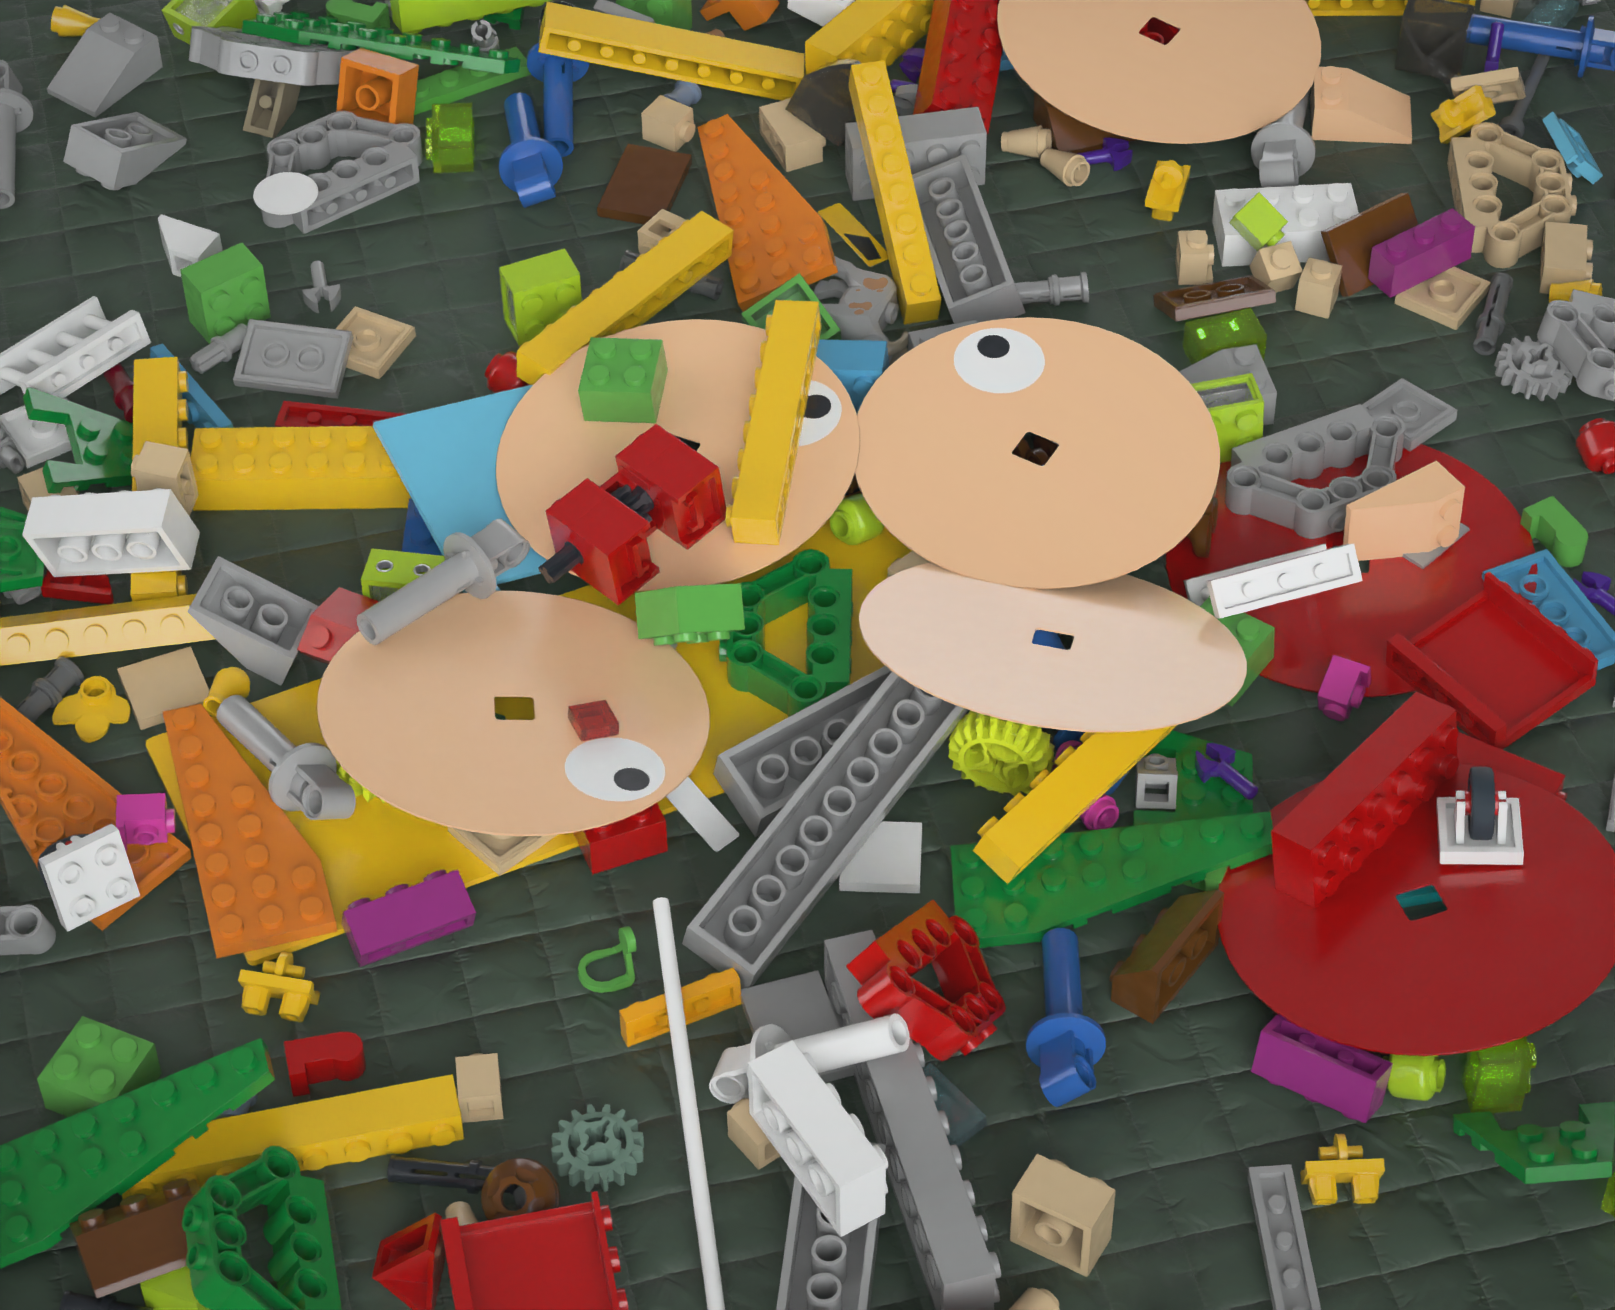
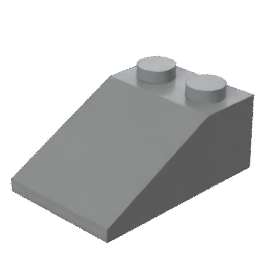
(106, 65)
(120, 148)
(1237, 362)
(252, 618)

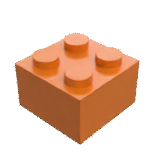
(377, 86)

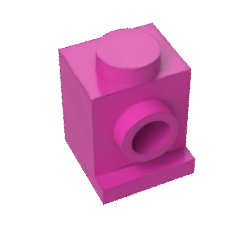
(1343, 687)
(144, 818)

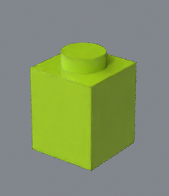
(1259, 223)

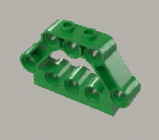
(828, 634)
(295, 1228)

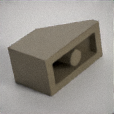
(270, 107)

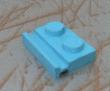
(1572, 148)

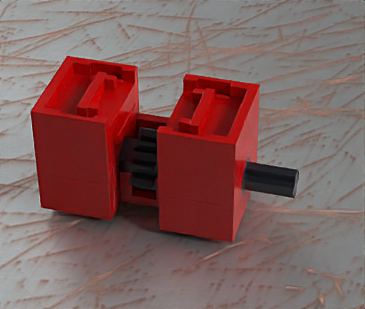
(606, 527)

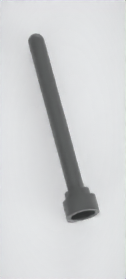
(1513, 124)

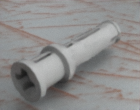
(1055, 289)

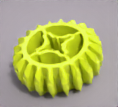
(999, 752)

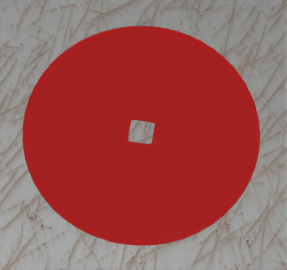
(1394, 593)
(1485, 972)

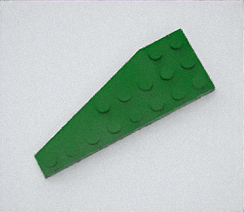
(300, 29)
(1099, 873)
(114, 1145)

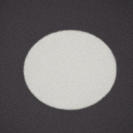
(285, 193)

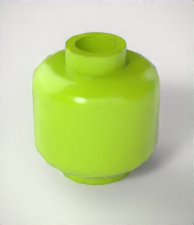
(855, 521)
(1416, 1076)

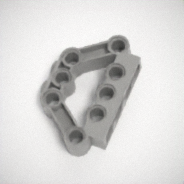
(264, 58)
(384, 165)
(1581, 337)
(1265, 467)

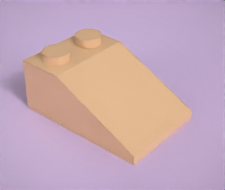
(1357, 109)
(1406, 515)

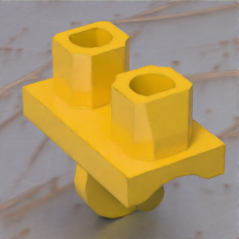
(1462, 113)
(1167, 189)
(294, 992)
(1361, 1173)

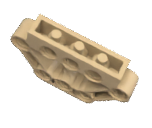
(1475, 189)

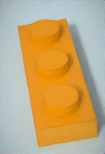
(700, 1000)

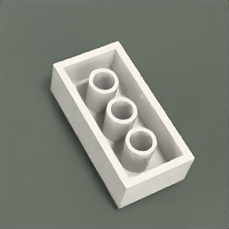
(1305, 207)
(111, 533)
(818, 1137)

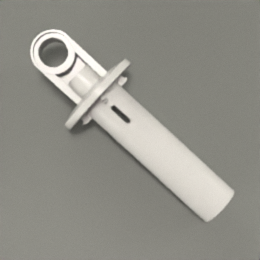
(828, 1049)

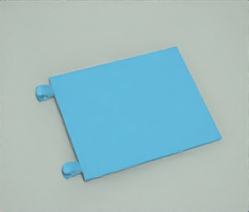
(450, 467)

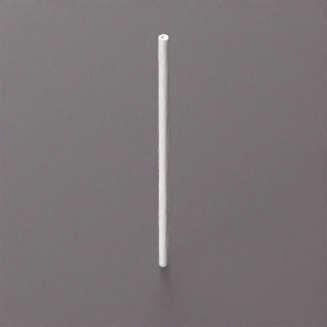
(688, 1106)

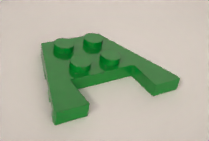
(98, 443)
(18, 561)
(1193, 796)
(1549, 1153)

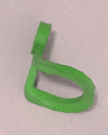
(627, 946)

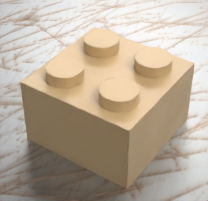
(1062, 1214)

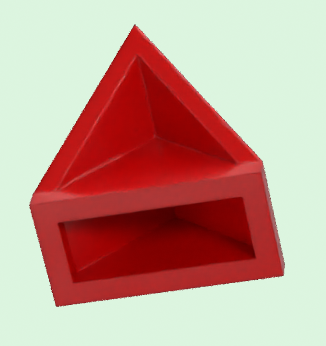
(413, 1263)

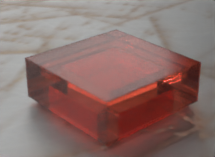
(593, 720)

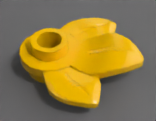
(92, 709)

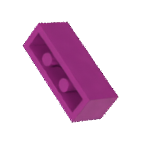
(1421, 252)
(408, 916)
(1322, 1069)

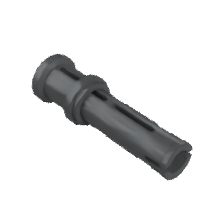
(49, 690)

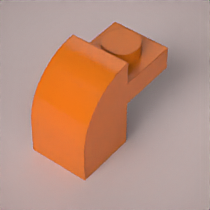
(746, 12)

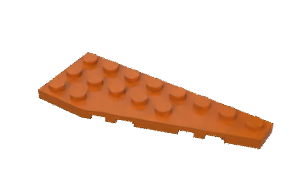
(771, 221)
(58, 796)
(251, 861)

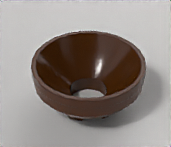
(533, 1176)

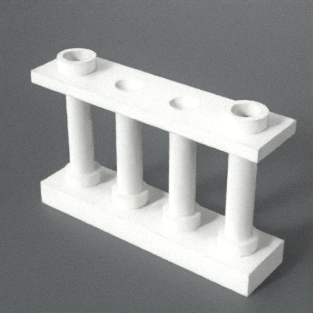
(72, 350)
(1275, 579)

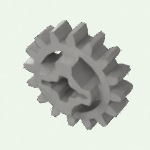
(1532, 369)

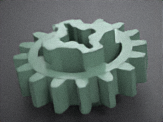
(597, 1147)

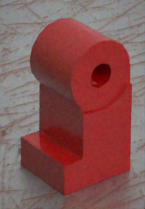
(324, 1059)

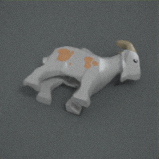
(864, 306)

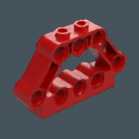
(936, 1022)

